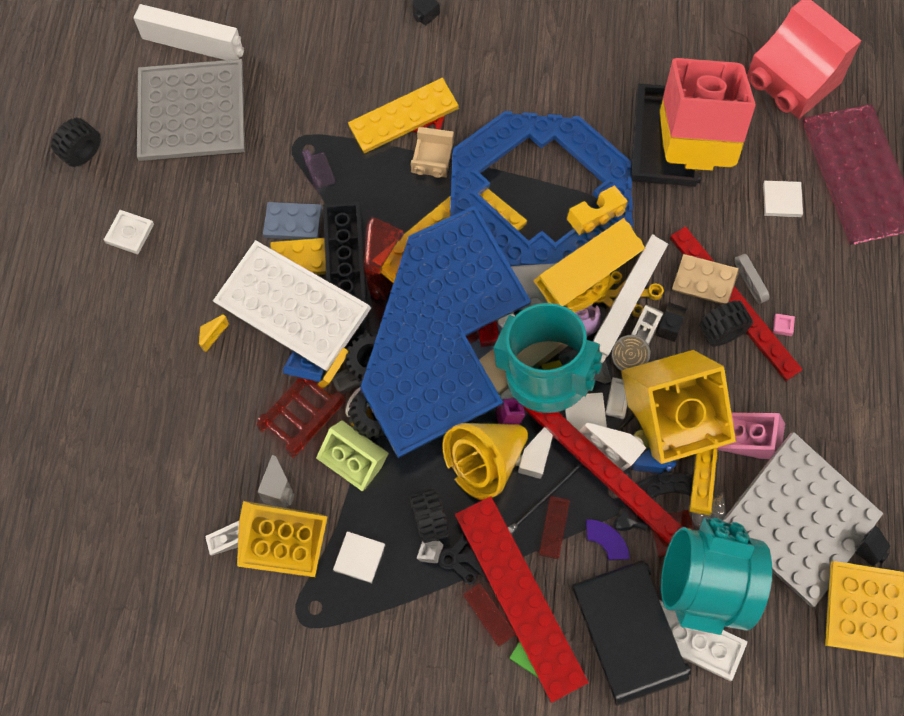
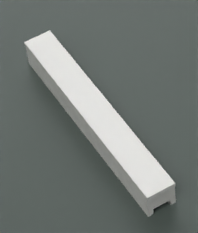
(629, 295)

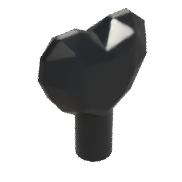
(628, 520)

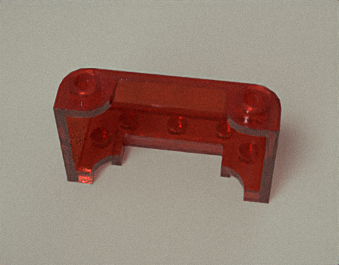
(379, 243)

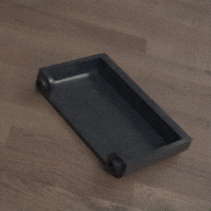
(648, 153)
(630, 632)

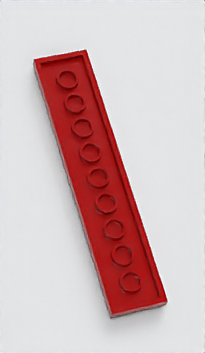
(521, 599)

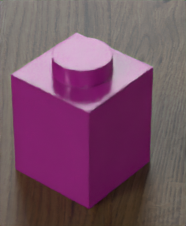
(510, 412)

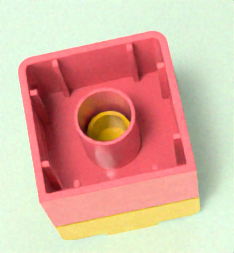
(705, 113)

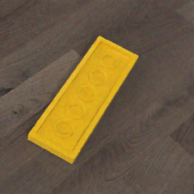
(403, 115)

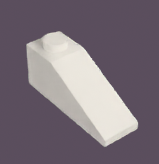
(648, 323)
(535, 455)
(223, 539)

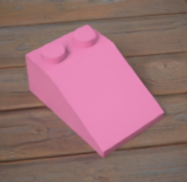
(756, 434)

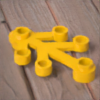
(608, 294)

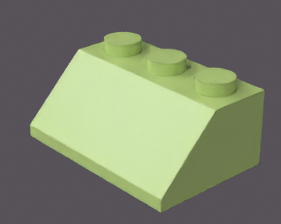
(351, 455)

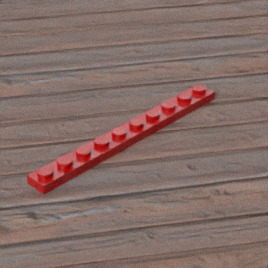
(759, 331)
(608, 473)

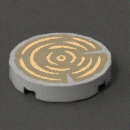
(630, 352)

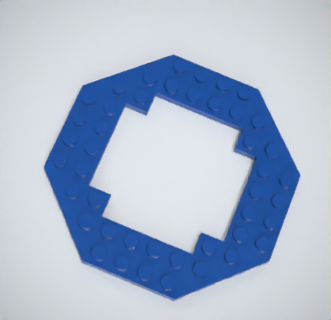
(505, 134)

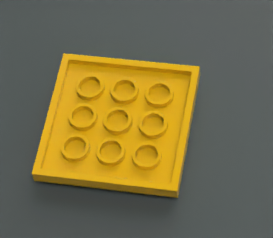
(865, 609)

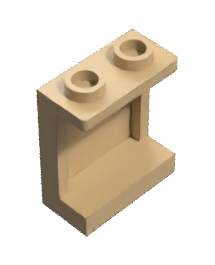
(432, 152)

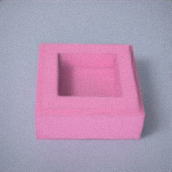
(783, 324)

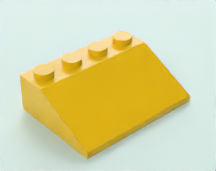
(279, 539)

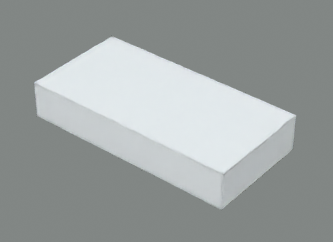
(617, 400)

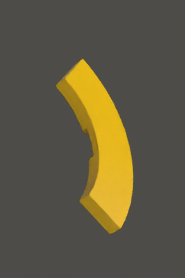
(589, 296)

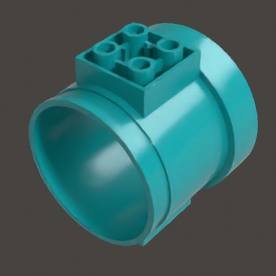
(555, 388)
(716, 577)

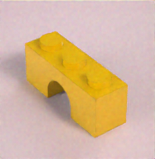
(585, 218)

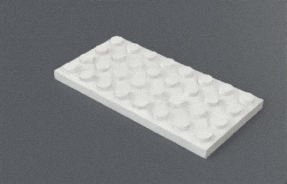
(292, 305)

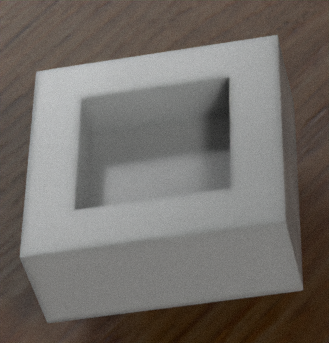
(430, 552)

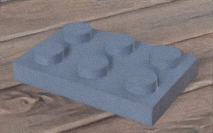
(292, 221)

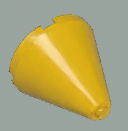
(483, 455)

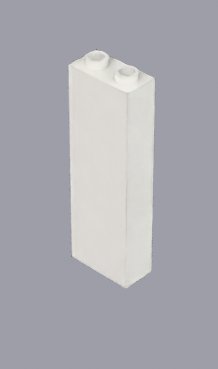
(188, 33)

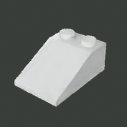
(616, 445)

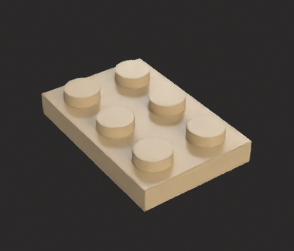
(705, 279)

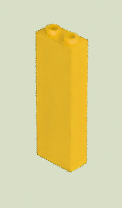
(589, 263)

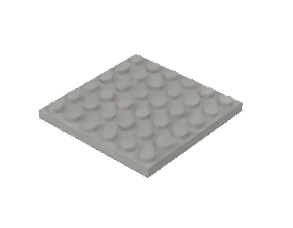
(190, 110)
(804, 517)

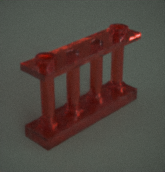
(306, 430)

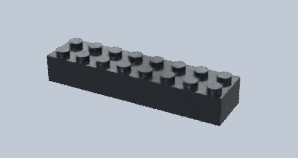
(346, 254)

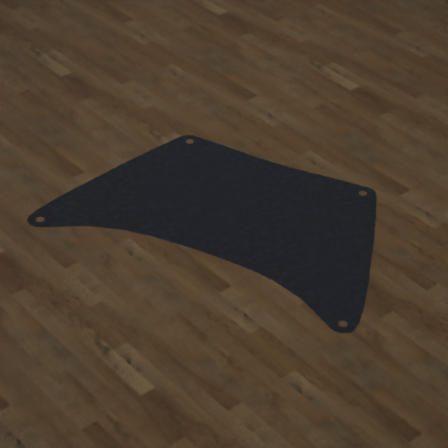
(383, 510)

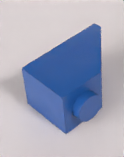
(647, 463)

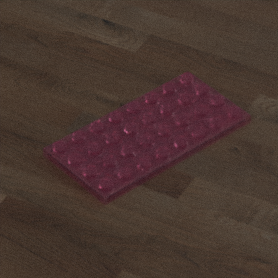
(859, 172)

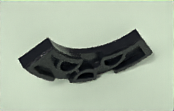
(667, 483)

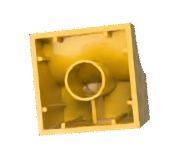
(680, 404)

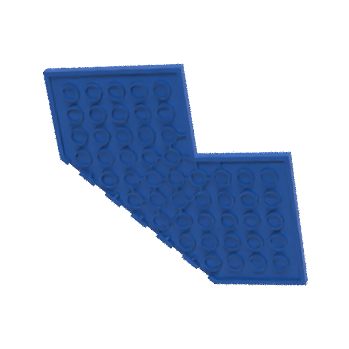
(421, 364)

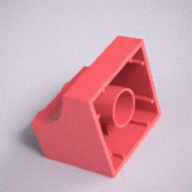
(803, 59)

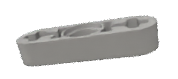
(752, 278)

